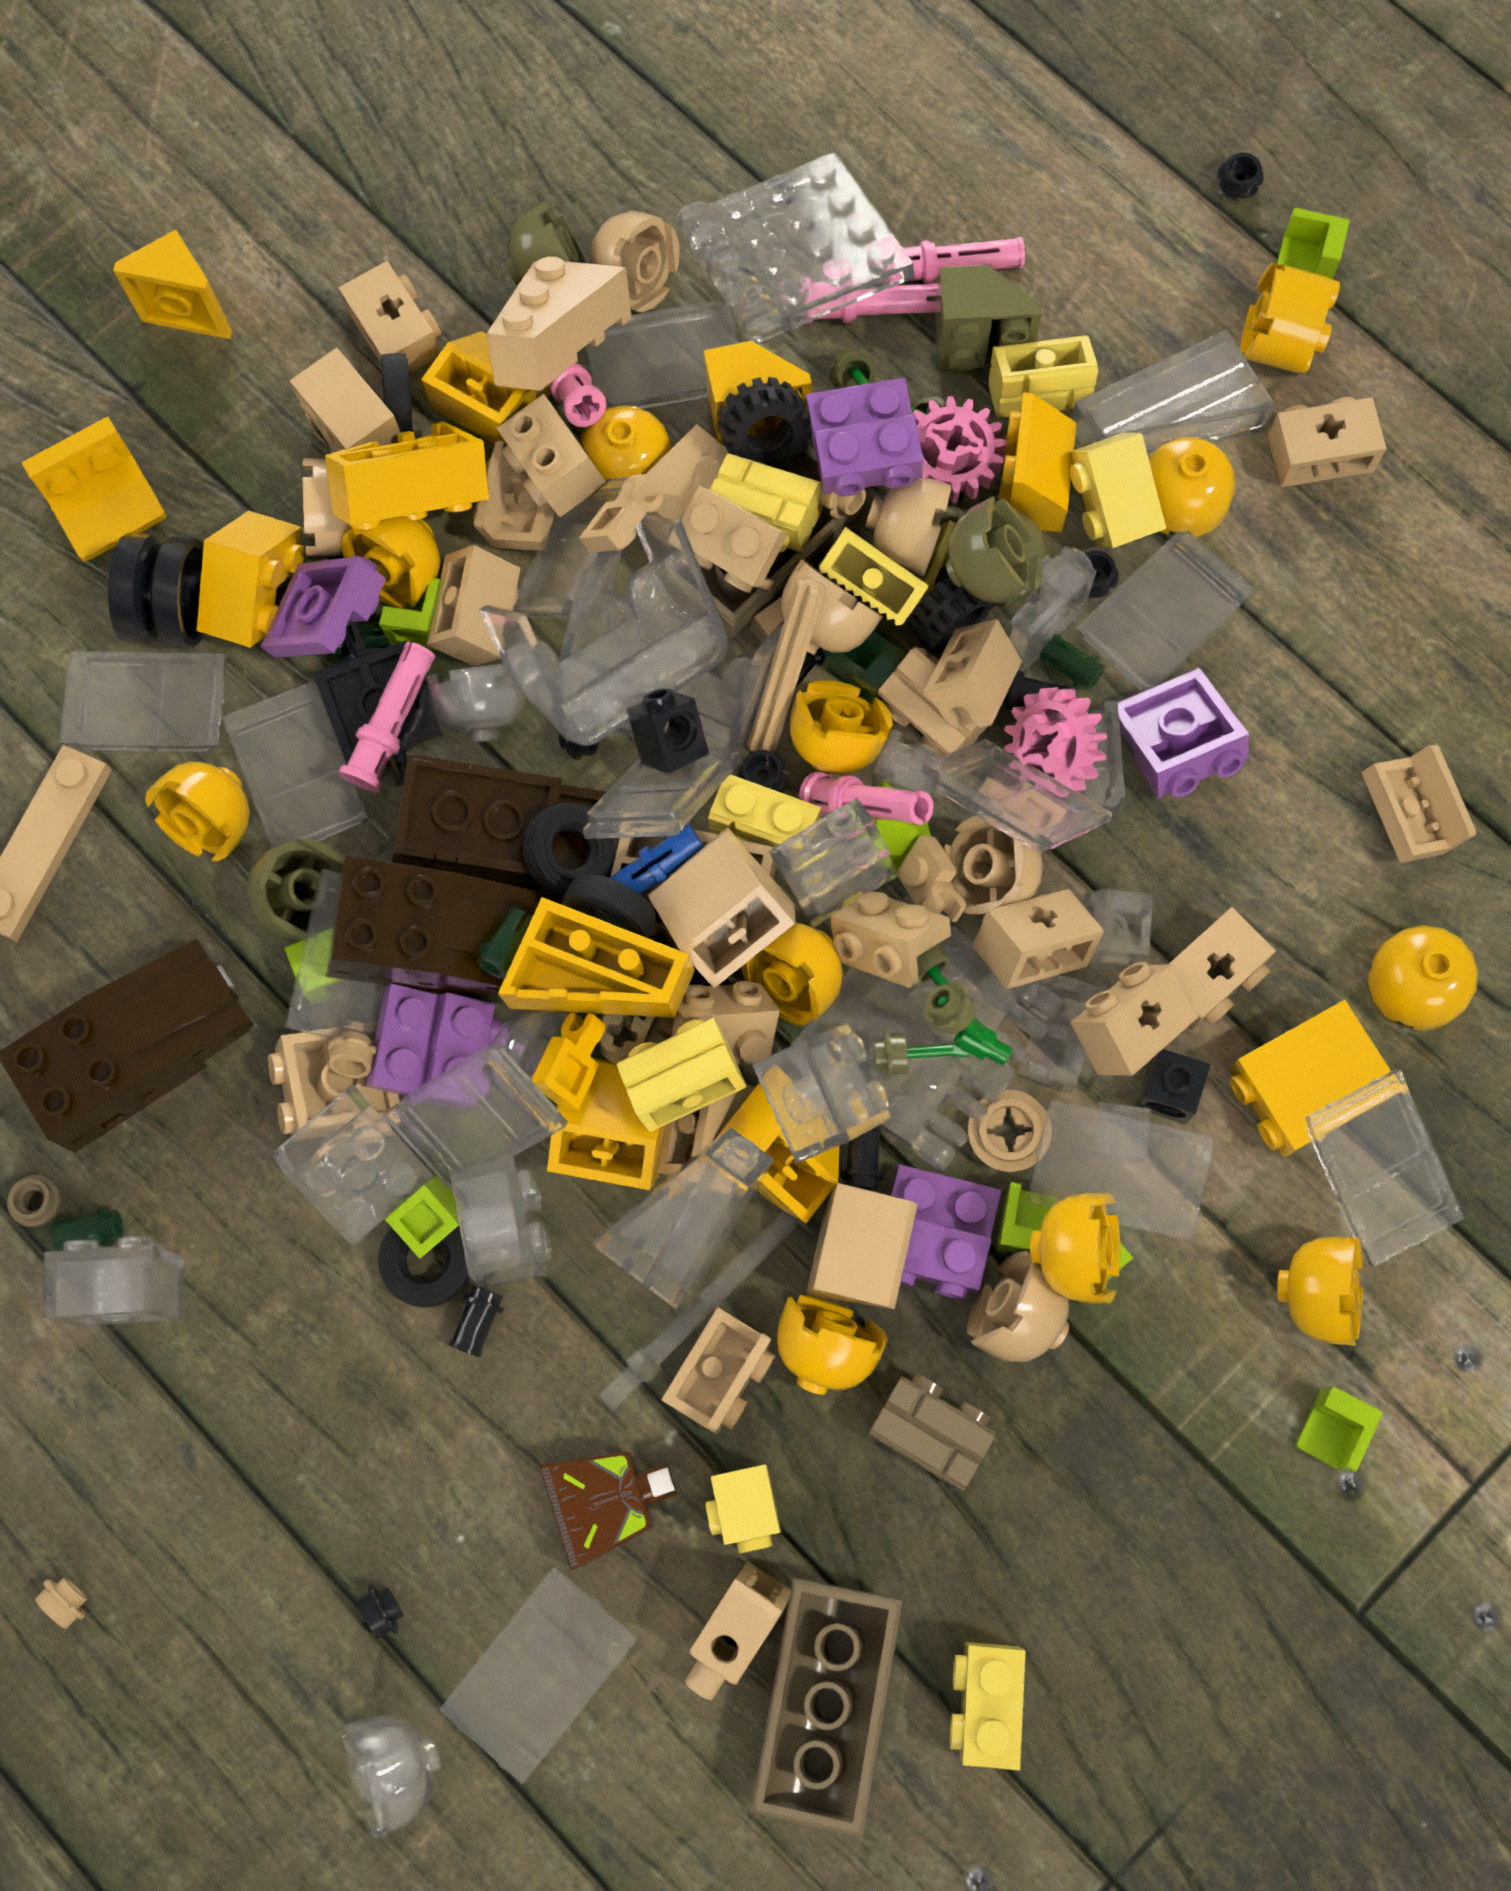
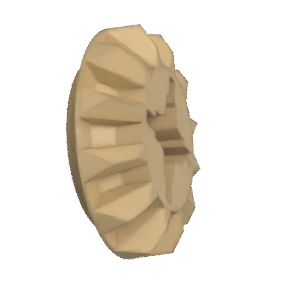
(991, 1149)

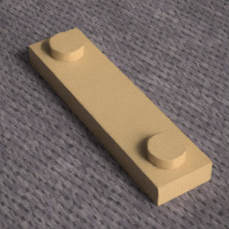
(46, 835)

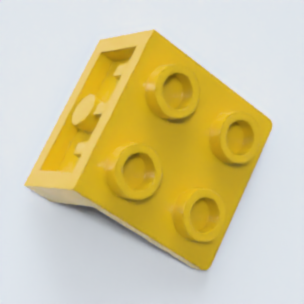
(95, 489)

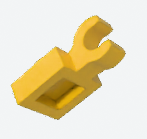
(566, 1064)

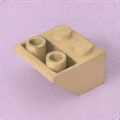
(722, 908)

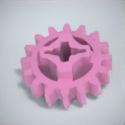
(974, 458)
(1052, 741)

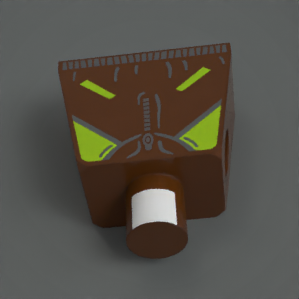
(603, 1502)

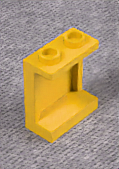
(1305, 1073)

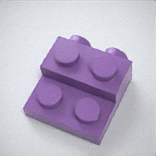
(865, 437)
(321, 603)
(1182, 734)
(425, 1036)
(948, 1230)

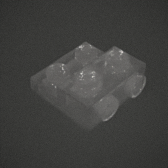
(1054, 604)
(834, 861)

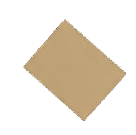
(861, 1247)

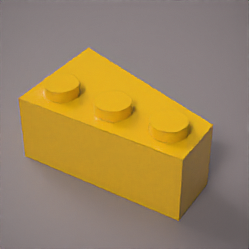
(407, 477)
(593, 968)

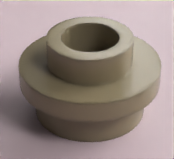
(21, 1194)

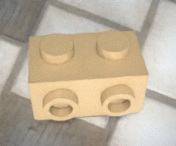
(510, 514)
(732, 539)
(1419, 805)
(886, 936)
(741, 1011)
(719, 1371)

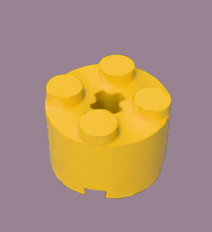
(1289, 318)

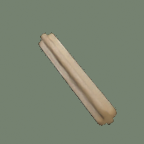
(786, 664)

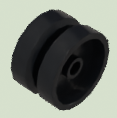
(156, 589)

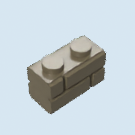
(933, 1432)

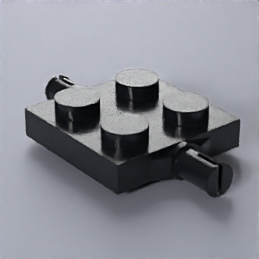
(353, 693)

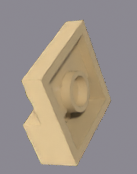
(310, 1083)

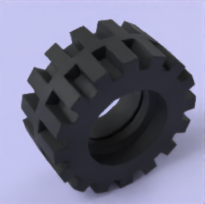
(759, 402)
(944, 611)

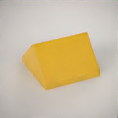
(171, 288)

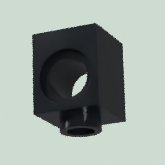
(683, 739)
(1173, 1086)

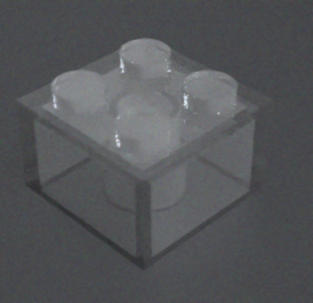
(822, 1092)
(352, 1165)
(499, 1222)
(113, 1284)

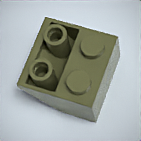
(980, 312)

